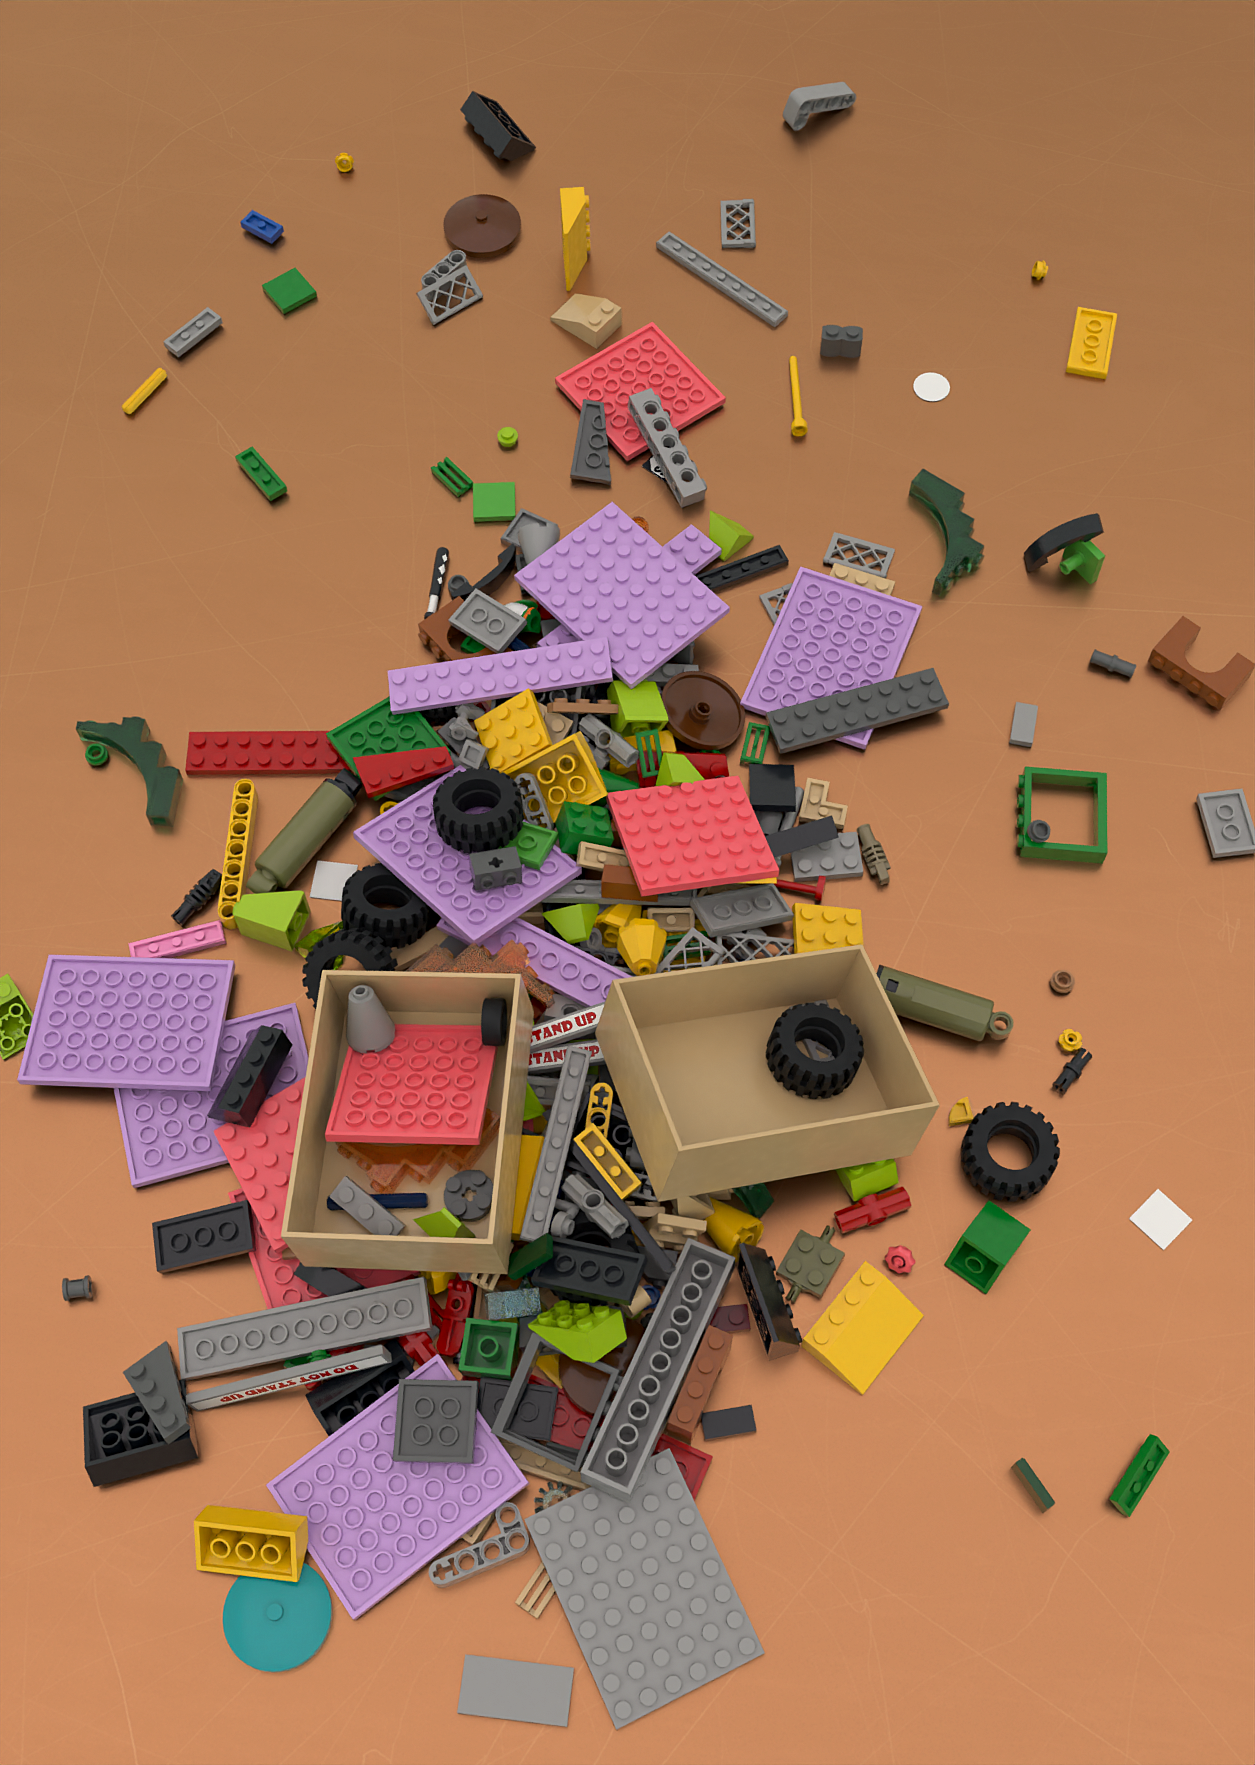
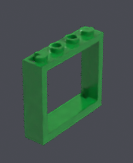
(1062, 851)

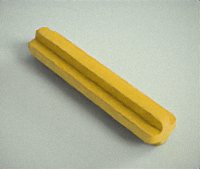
(144, 391)

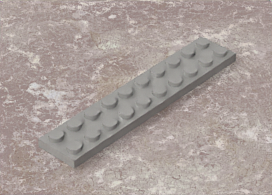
(303, 1328)

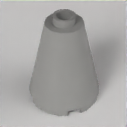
(537, 540)
(368, 1021)

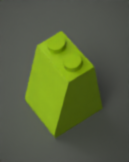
(637, 707)
(273, 917)

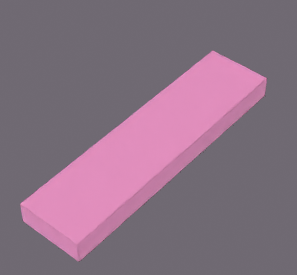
(180, 942)

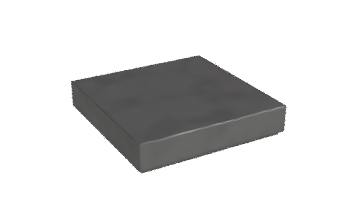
(522, 518)

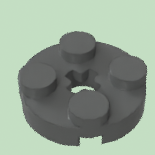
(460, 1183)

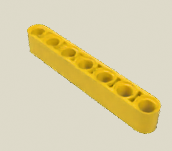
(236, 843)

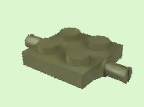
(810, 1264)

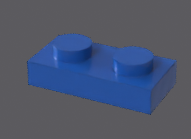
(262, 226)

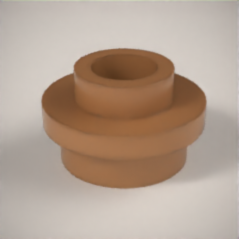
(1062, 975)

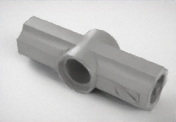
(617, 747)
(603, 1215)

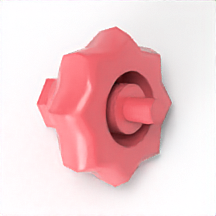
(900, 1259)

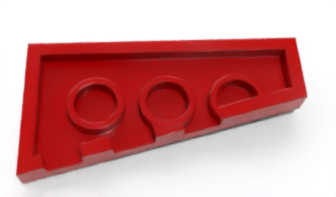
(707, 764)
(397, 769)

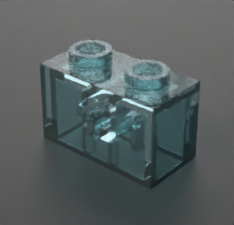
(512, 1303)

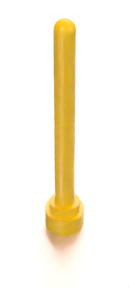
(799, 425)

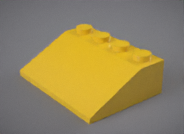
(574, 232)
(563, 774)
(862, 1328)

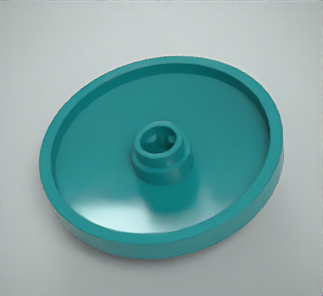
(277, 1621)

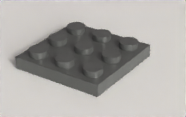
(436, 1421)

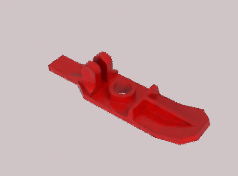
(454, 1319)

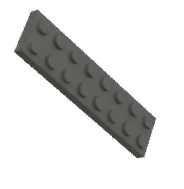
(856, 710)

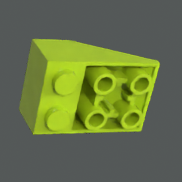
(14, 1018)
(868, 1178)
(581, 1329)

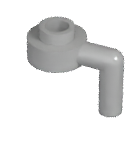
(595, 942)
(563, 1221)

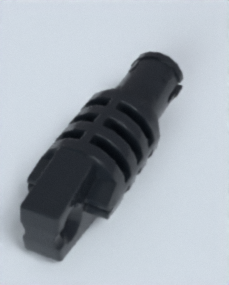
(197, 897)

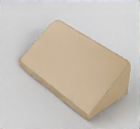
(673, 918)

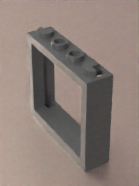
(516, 1391)

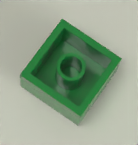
(583, 823)
(489, 1349)

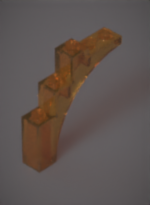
(475, 959)
(390, 1165)

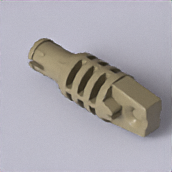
(874, 854)

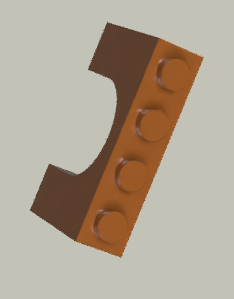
(438, 633)
(1214, 687)
(619, 881)
(698, 1384)

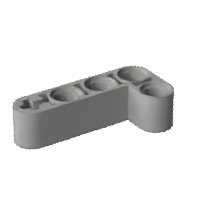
(816, 99)
(478, 1550)

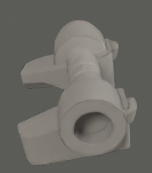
(461, 727)

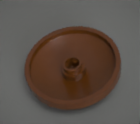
(482, 226)
(702, 710)
(585, 1383)

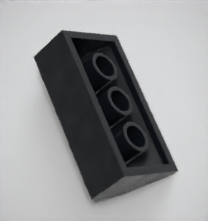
(496, 127)
(251, 1077)
(349, 1394)

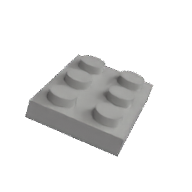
(487, 621)
(1227, 822)
(831, 859)

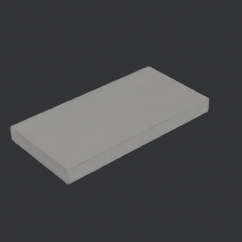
(741, 909)
(515, 1690)

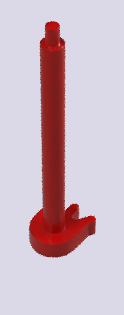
(818, 891)

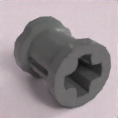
(77, 1288)

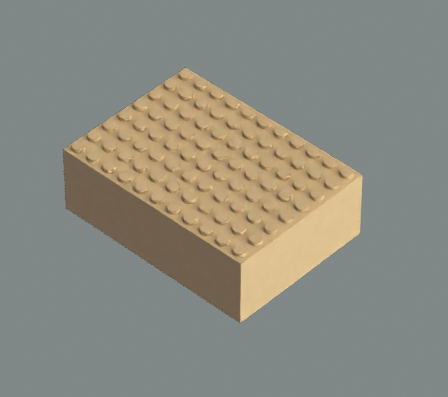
(699, 1083)
(335, 1237)

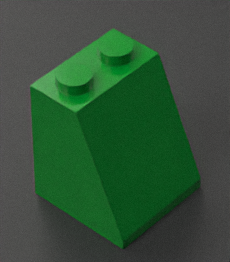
(987, 1246)

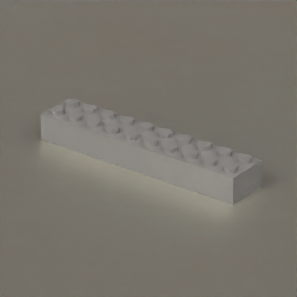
(657, 1371)

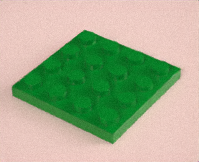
(381, 732)

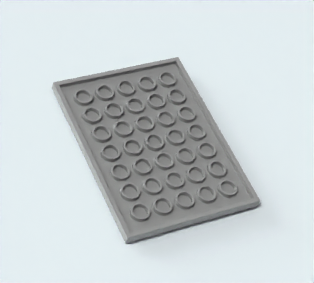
(644, 1591)

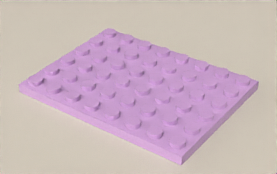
(624, 587)
(828, 643)
(413, 851)
(128, 1023)
(170, 1129)
(385, 1518)

